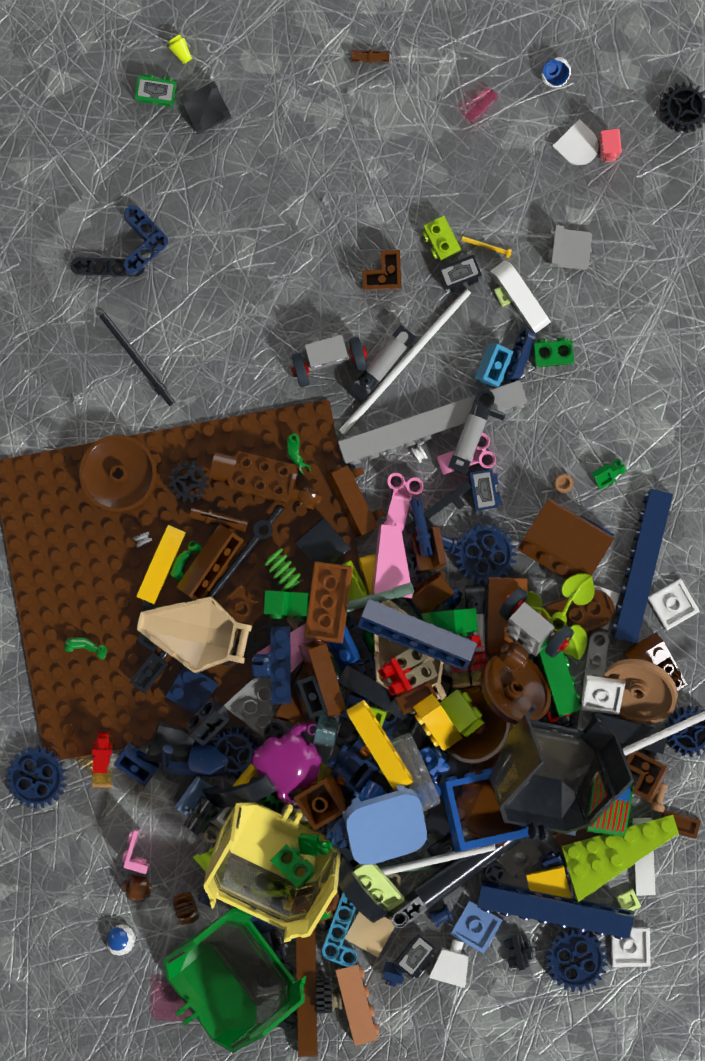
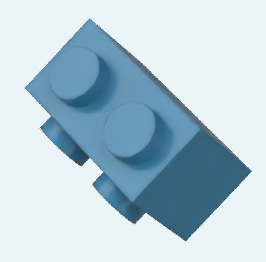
(493, 365)

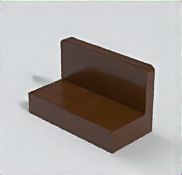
(438, 558)
(432, 592)

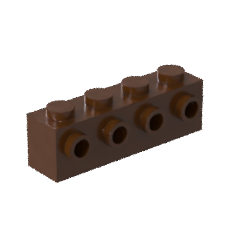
(210, 563)

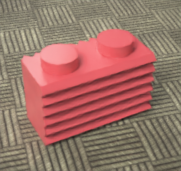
(609, 145)

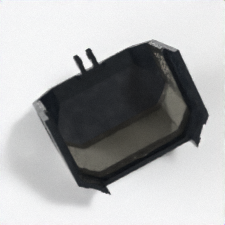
(558, 776)

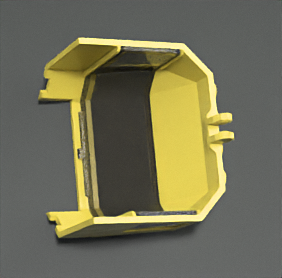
(248, 880)

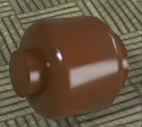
(514, 655)
(137, 888)

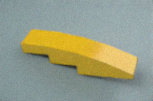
(161, 564)

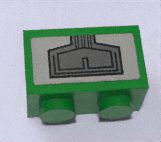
(156, 91)

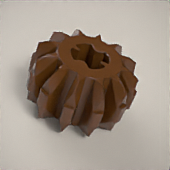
(185, 908)

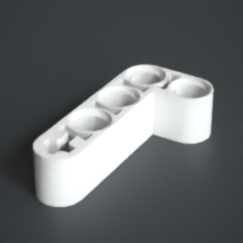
(520, 295)

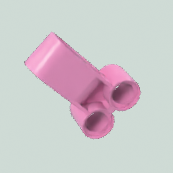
(444, 459)
(400, 500)

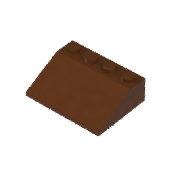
(565, 541)
(479, 807)

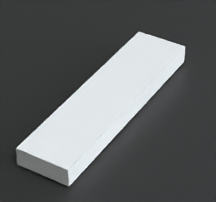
(644, 868)

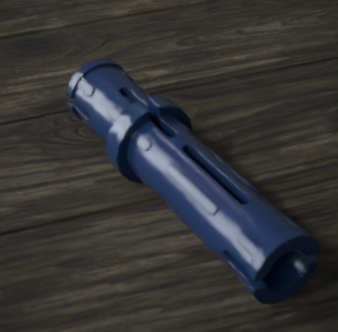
(423, 536)

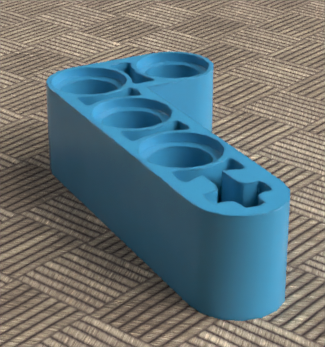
(337, 942)

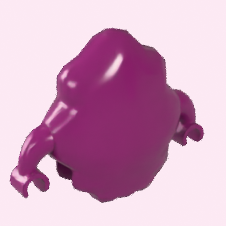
(289, 762)

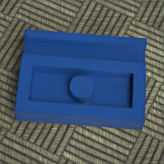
(345, 652)

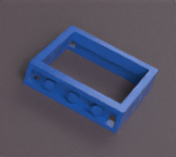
(453, 816)

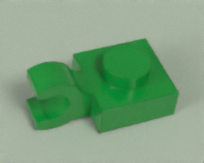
(606, 475)
(311, 845)

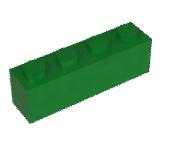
(561, 683)

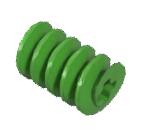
(283, 571)

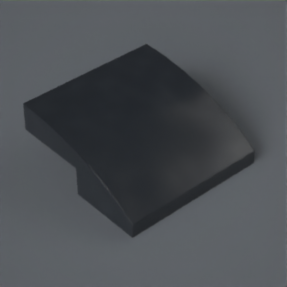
(322, 543)

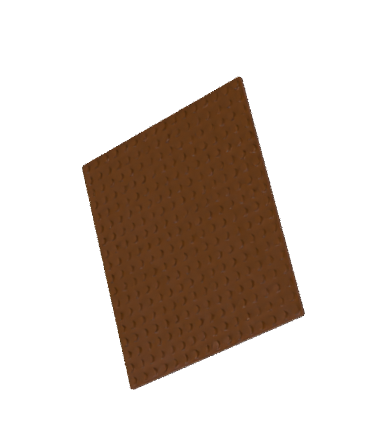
(82, 569)

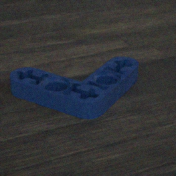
(149, 238)

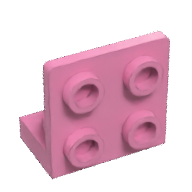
(138, 864)

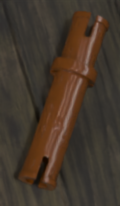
(197, 514)

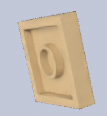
(370, 935)

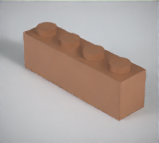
(356, 1004)

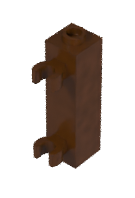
(352, 500)

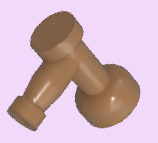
(657, 805)

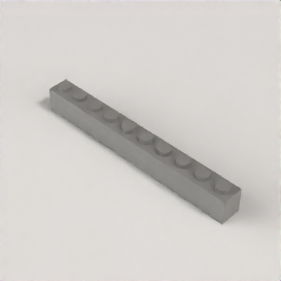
(426, 425)

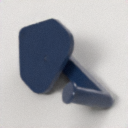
(202, 762)

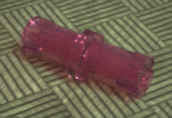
(481, 106)

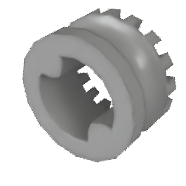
(142, 539)

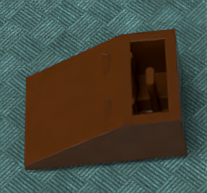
(655, 651)

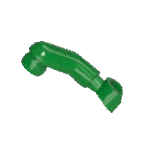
(293, 452)
(176, 571)
(76, 643)

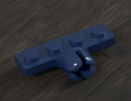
(276, 665)

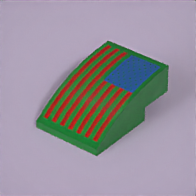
(616, 817)

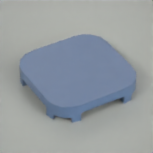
(385, 826)

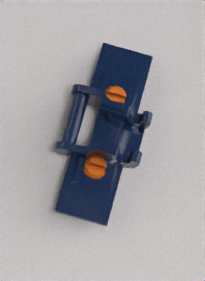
(348, 763)

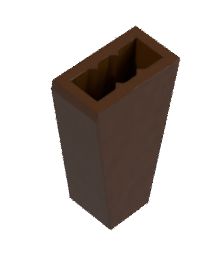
(319, 663)
(292, 712)

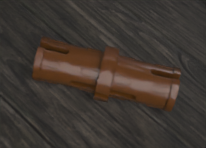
(370, 56)

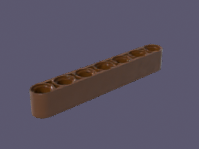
(308, 1010)

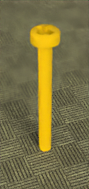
(487, 246)

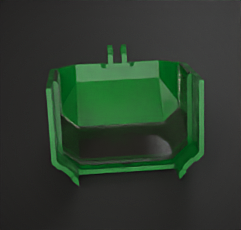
(232, 981)

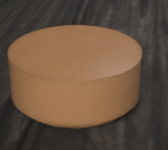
(563, 483)

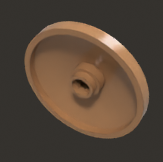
(647, 693)

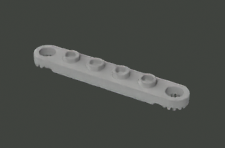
(594, 667)

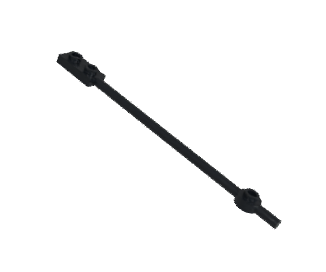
(155, 663)

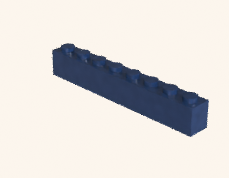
(642, 566)
(555, 909)

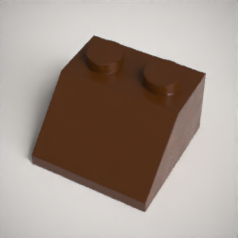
(321, 801)

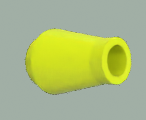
(180, 49)

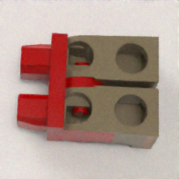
(402, 674)

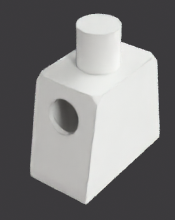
(451, 965)

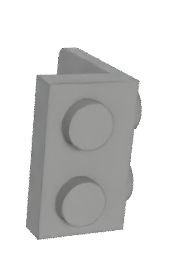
(570, 248)

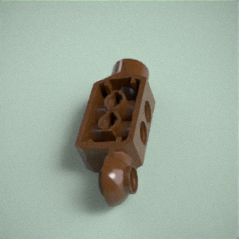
(262, 478)

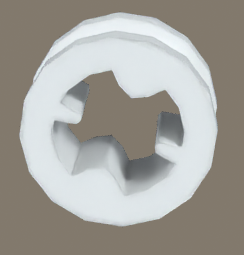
(419, 453)

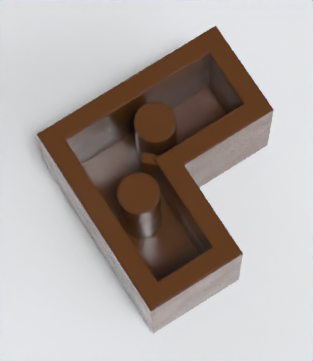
(386, 278)
(650, 774)

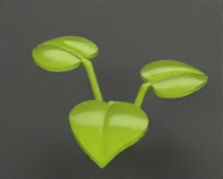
(580, 590)

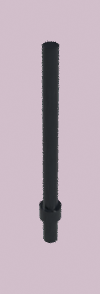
(159, 387)

